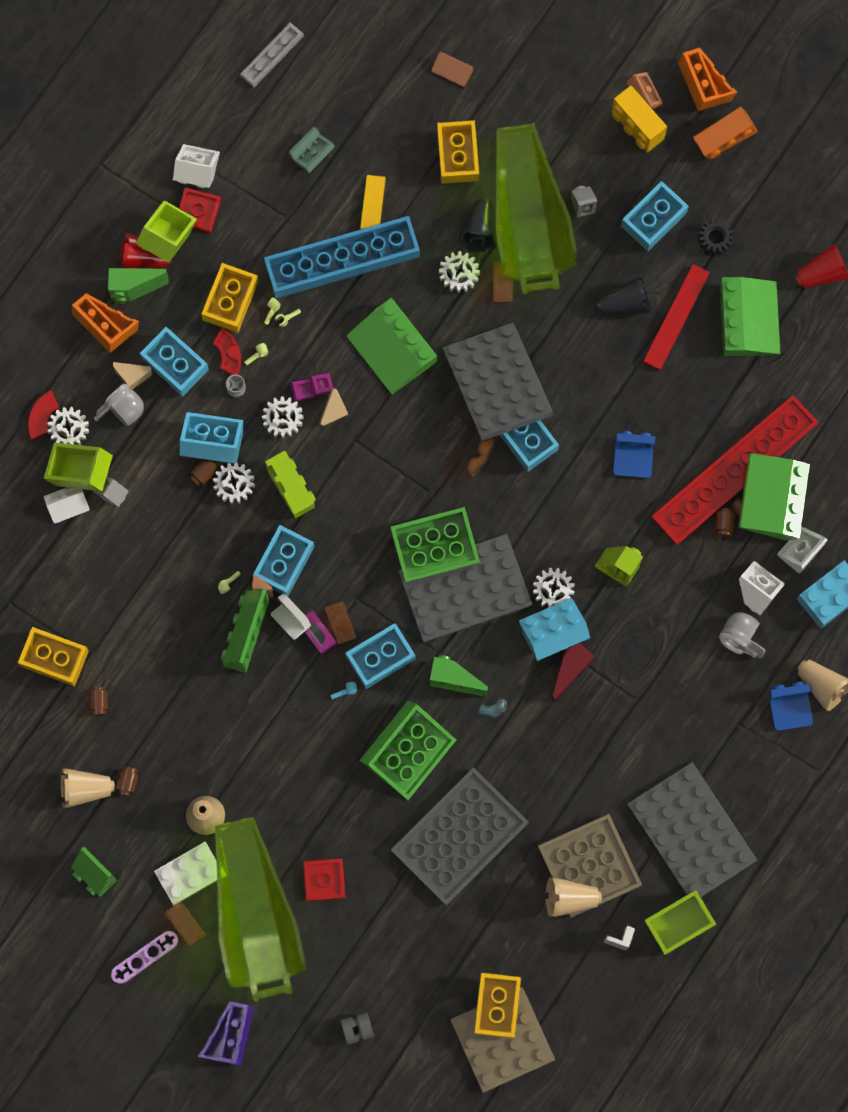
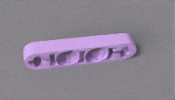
(143, 955)

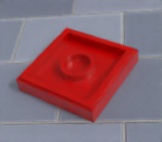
(202, 207)
(324, 879)

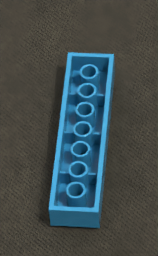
(342, 257)

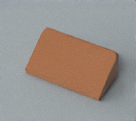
(452, 69)
(646, 89)
(260, 584)

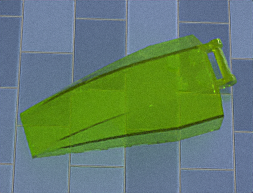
(531, 217)
(255, 919)

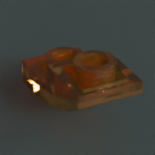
(502, 285)
(483, 451)
(340, 622)
(185, 923)

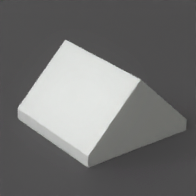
(801, 551)

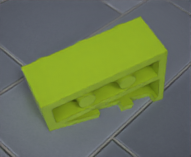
(290, 484)
(620, 563)

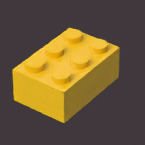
(638, 119)
(458, 152)
(230, 297)
(53, 656)
(497, 1005)

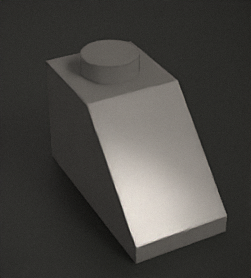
(583, 201)

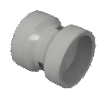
(232, 383)

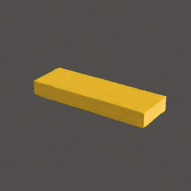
(373, 201)

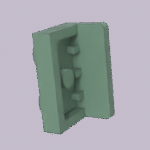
(311, 150)

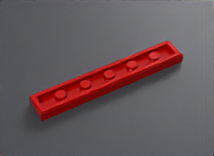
(676, 317)

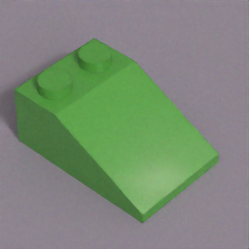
(130, 284)
(451, 676)
(92, 872)

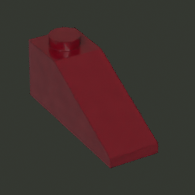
(573, 664)

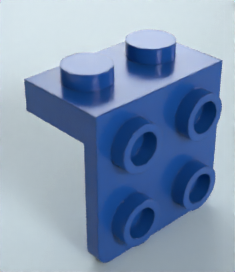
(633, 455)
(790, 706)

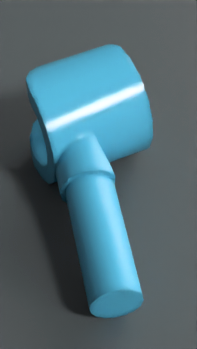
(351, 688)

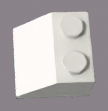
(195, 166)

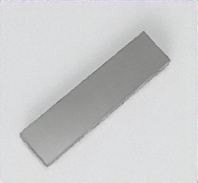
(271, 55)

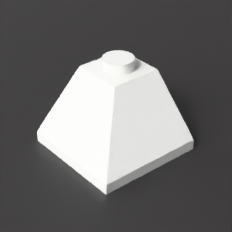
(759, 587)

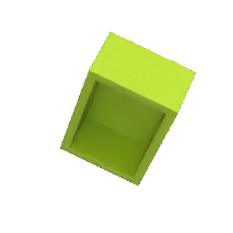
(166, 231)
(78, 466)
(680, 922)

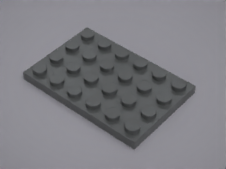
(497, 381)
(470, 593)
(692, 831)
(459, 836)

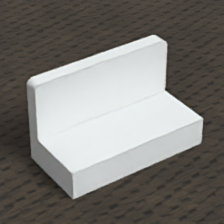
(66, 503)
(290, 617)
(624, 942)

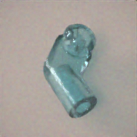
(494, 710)

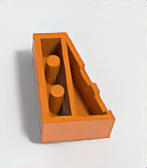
(704, 81)
(725, 133)
(104, 323)

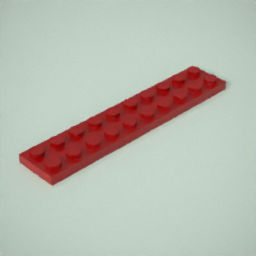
(728, 473)

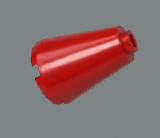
(137, 258)
(823, 269)

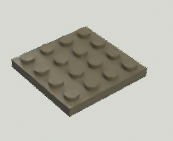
(592, 858)
(499, 1058)

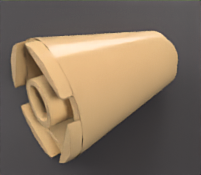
(824, 683)
(84, 787)
(205, 822)
(570, 897)

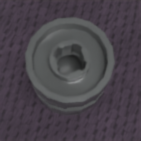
(364, 1026)

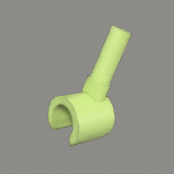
(275, 306)
(287, 317)
(261, 352)
(223, 585)

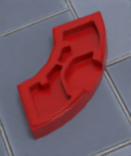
(229, 352)
(41, 414)

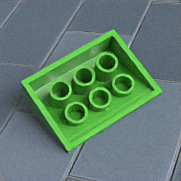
(749, 317)
(392, 346)
(774, 496)
(434, 544)
(246, 630)
(408, 749)

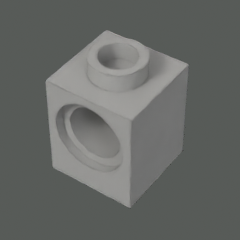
(112, 492)

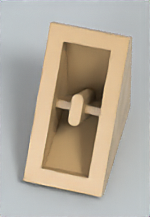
(132, 374)
(333, 409)

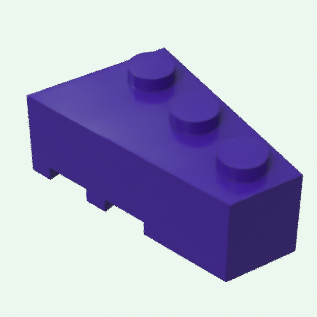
(230, 1035)

